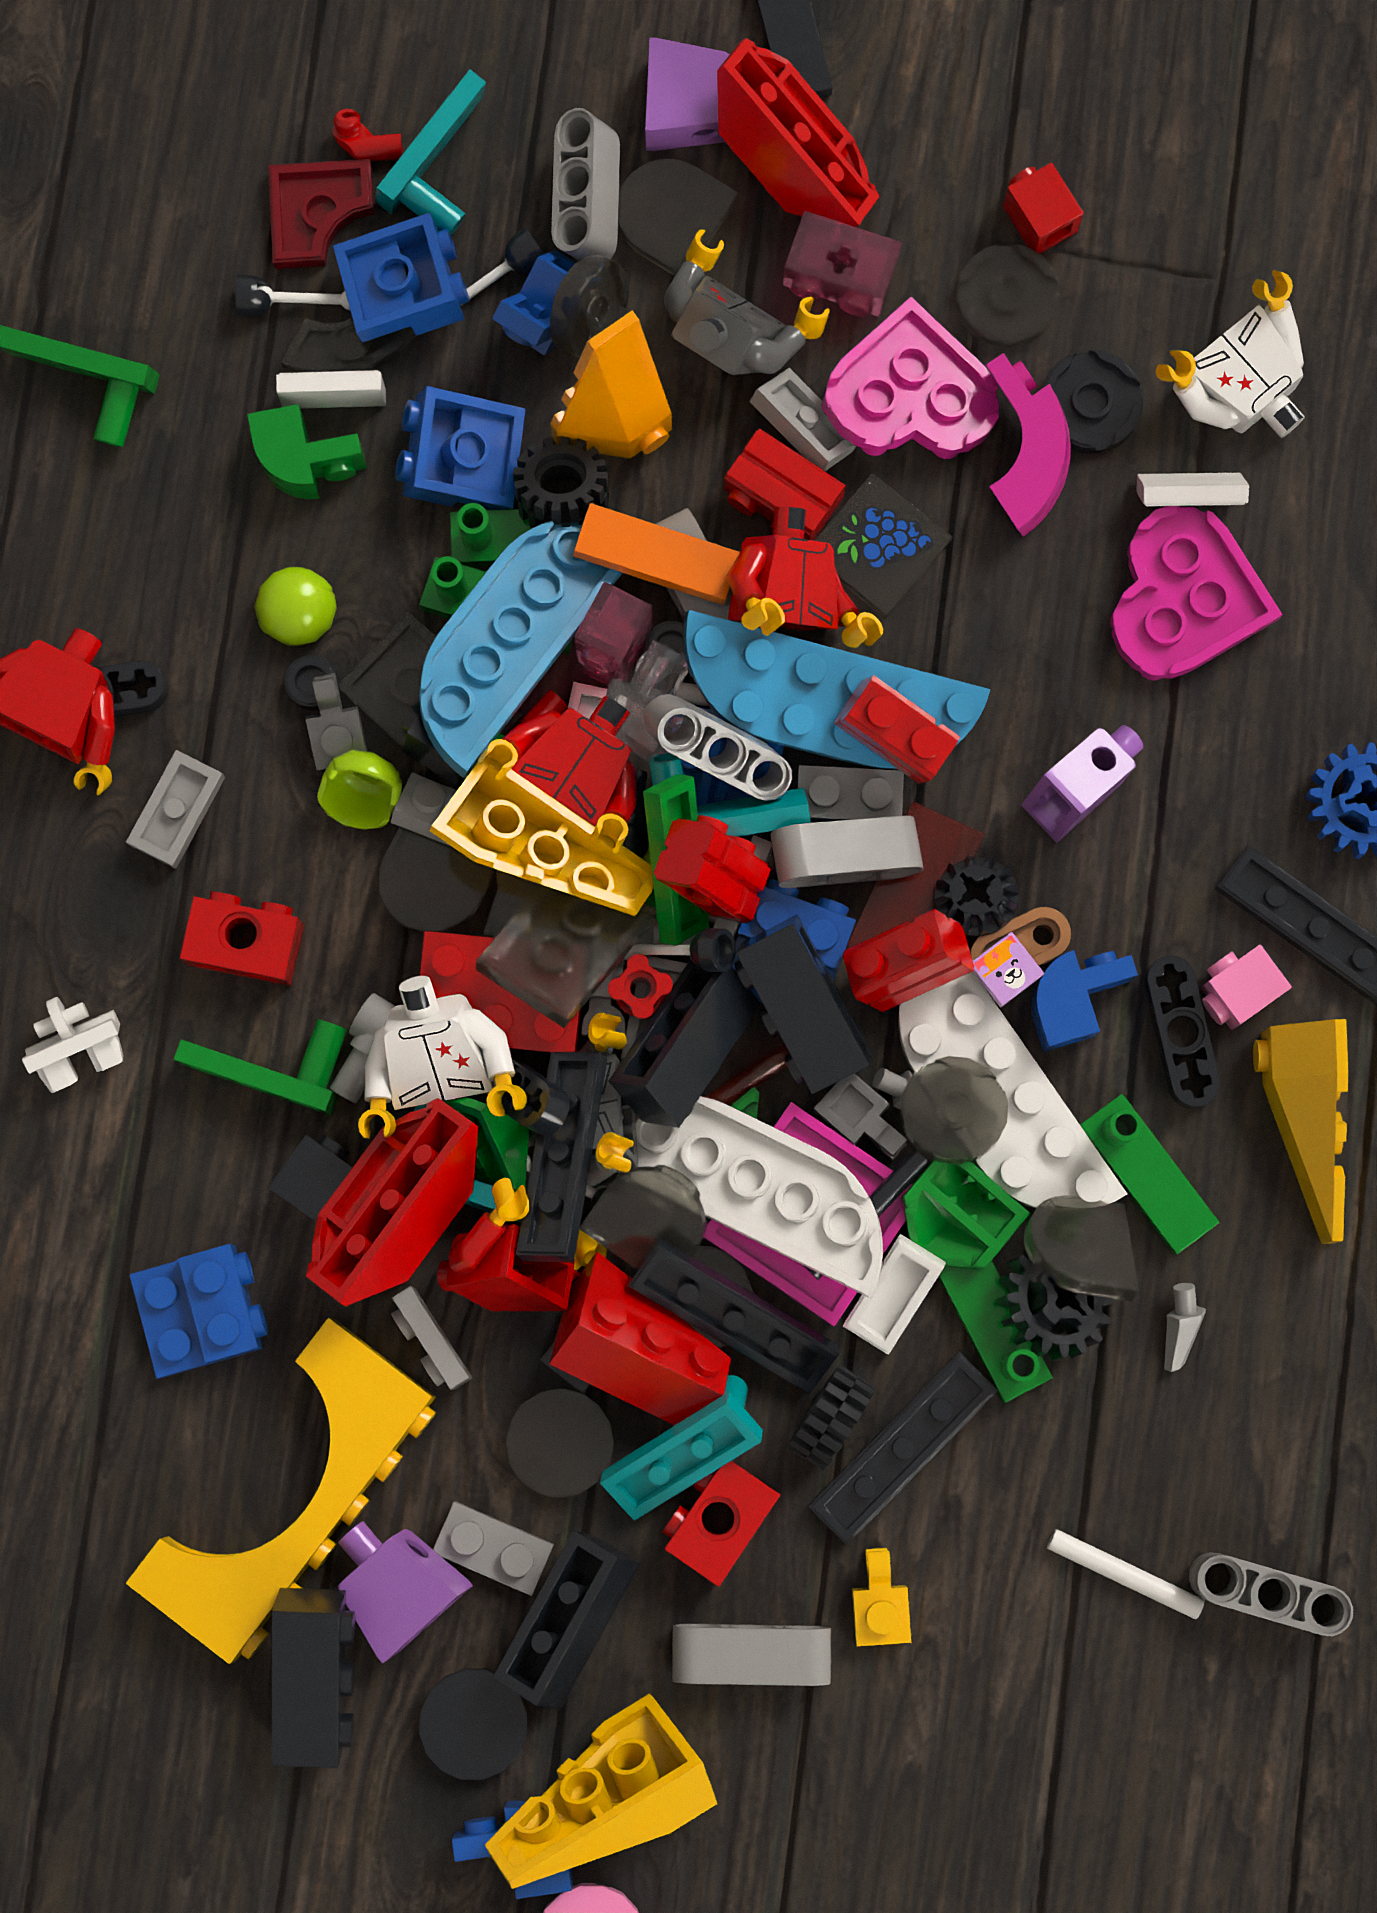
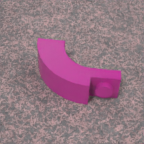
(1044, 456)

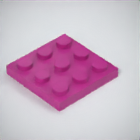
(822, 1296)

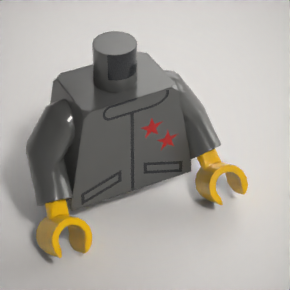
(727, 326)
(615, 1130)

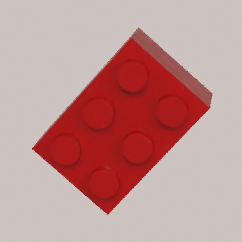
(451, 965)

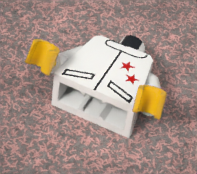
(1246, 368)
(436, 1052)

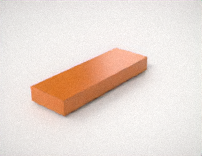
(655, 554)

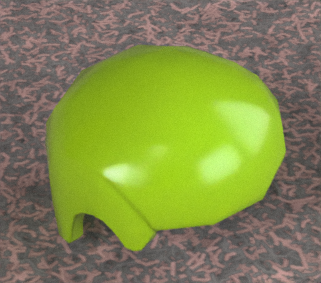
(295, 606)
(360, 790)

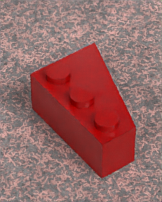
(636, 1347)

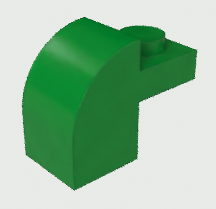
(292, 461)

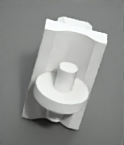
(51, 1057)

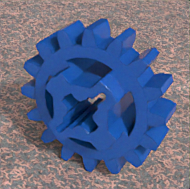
(1357, 779)

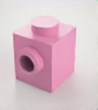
(1242, 986)

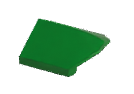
(500, 1143)
(960, 1214)

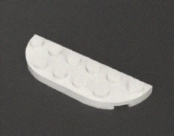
(1043, 1144)
(772, 1190)

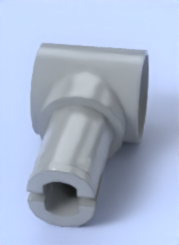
(351, 1077)

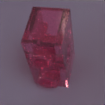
(826, 243)
(613, 634)

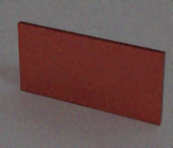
(908, 897)

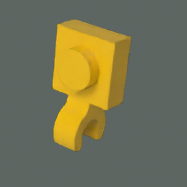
(880, 1609)

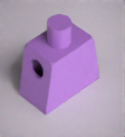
(682, 95)
(1082, 780)
(397, 1587)

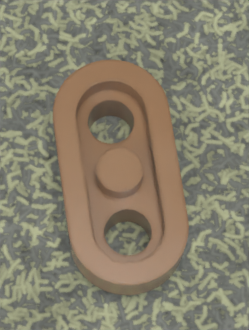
(1023, 929)

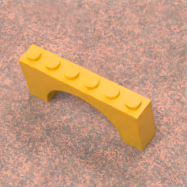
(232, 1596)

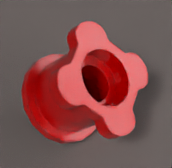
(640, 971)

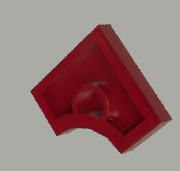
(313, 205)

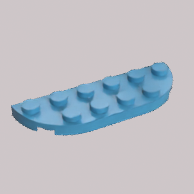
(505, 640)
(796, 688)

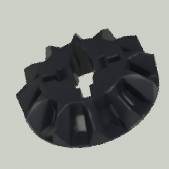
(975, 916)

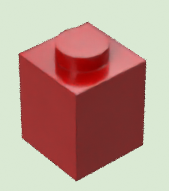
(1042, 207)

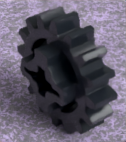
(1040, 1303)

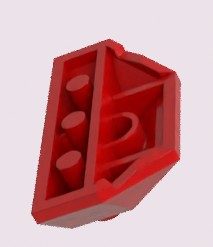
(790, 137)
(394, 1204)

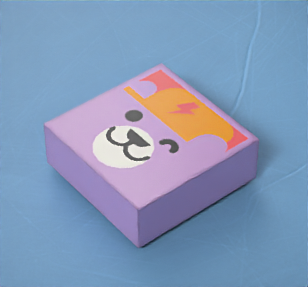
(1006, 969)

